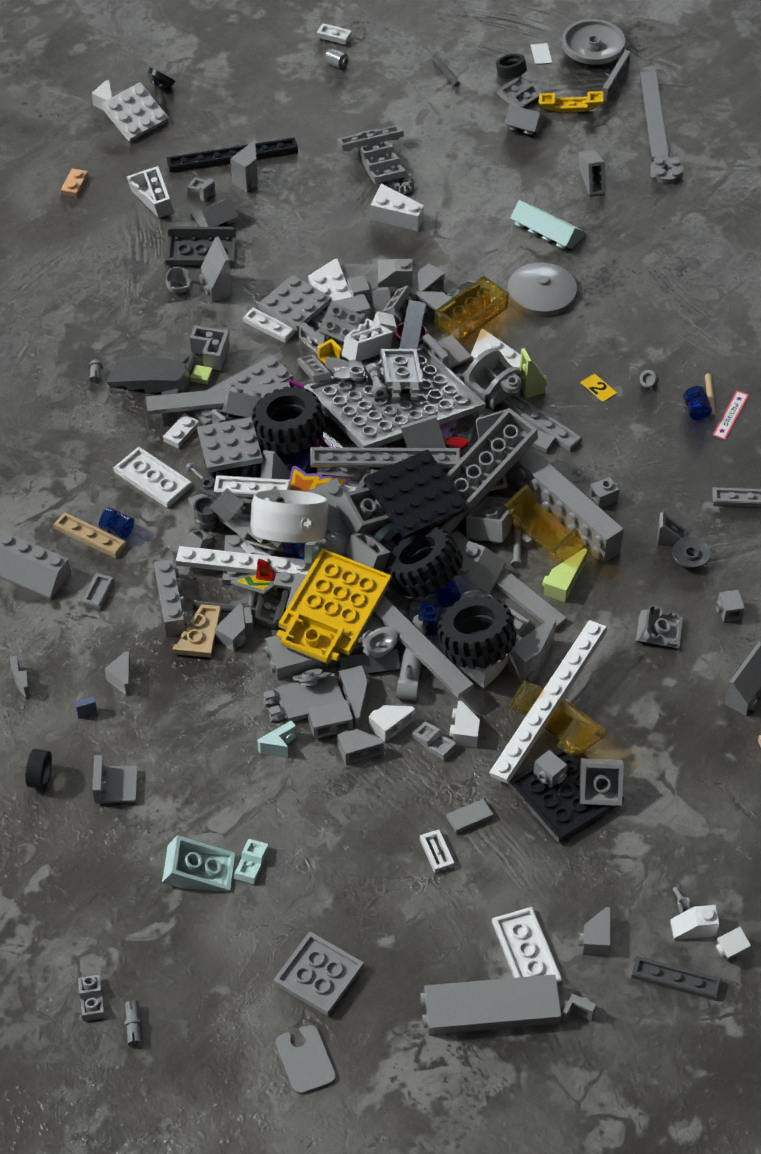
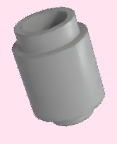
(336, 58)

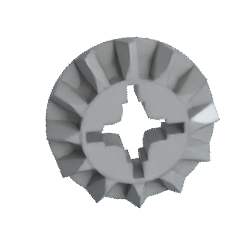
(406, 187)

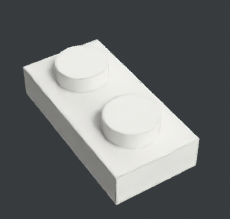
(334, 33)
(181, 431)

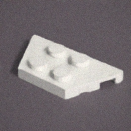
(330, 281)
(486, 341)

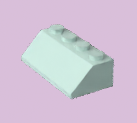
(547, 225)

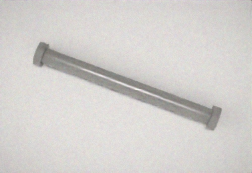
(516, 561)

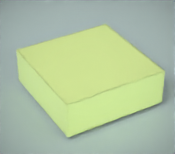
(201, 374)

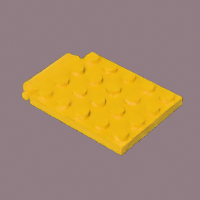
(331, 607)

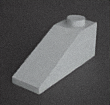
(355, 689)

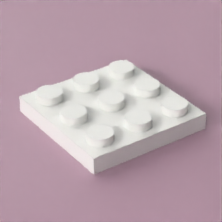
(134, 112)

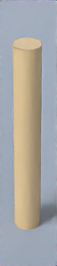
(710, 393)

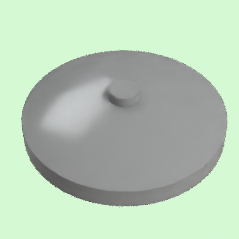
(593, 41)
(542, 289)

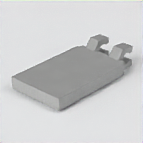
(401, 371)
(296, 699)

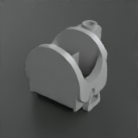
(493, 377)

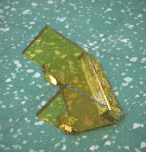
(543, 527)
(568, 723)

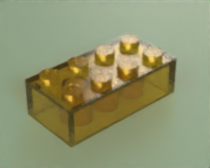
(471, 309)

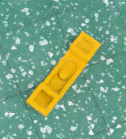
(571, 104)

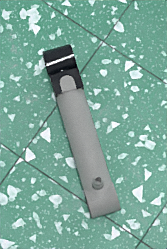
(411, 666)

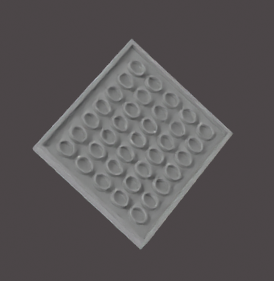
(378, 421)

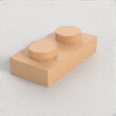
(74, 183)

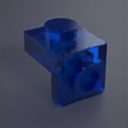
(430, 614)

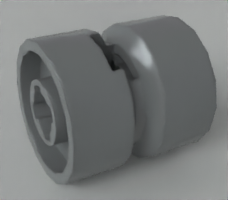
(205, 517)

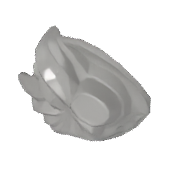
(379, 642)

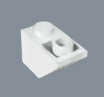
(466, 726)

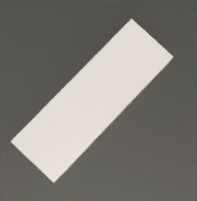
(268, 325)

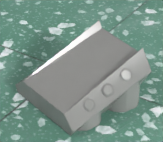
(659, 627)

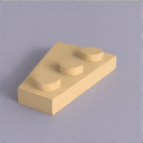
(200, 635)

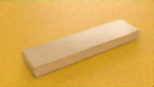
(90, 535)

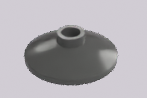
(691, 552)

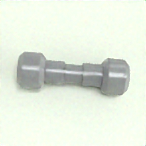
(379, 389)

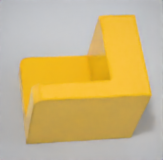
(329, 349)

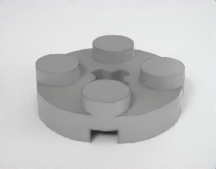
(661, 164)

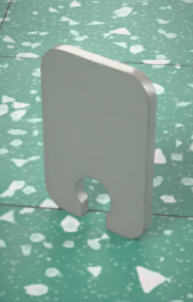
(307, 1065)

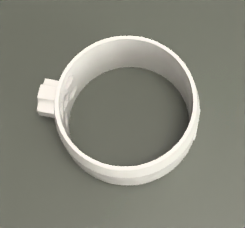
(297, 519)

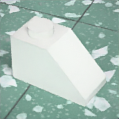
(390, 720)
(695, 923)

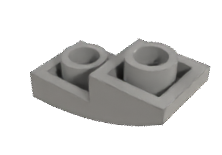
(91, 998)

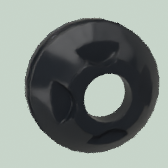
(160, 79)

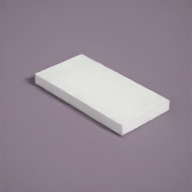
(153, 477)
(525, 944)

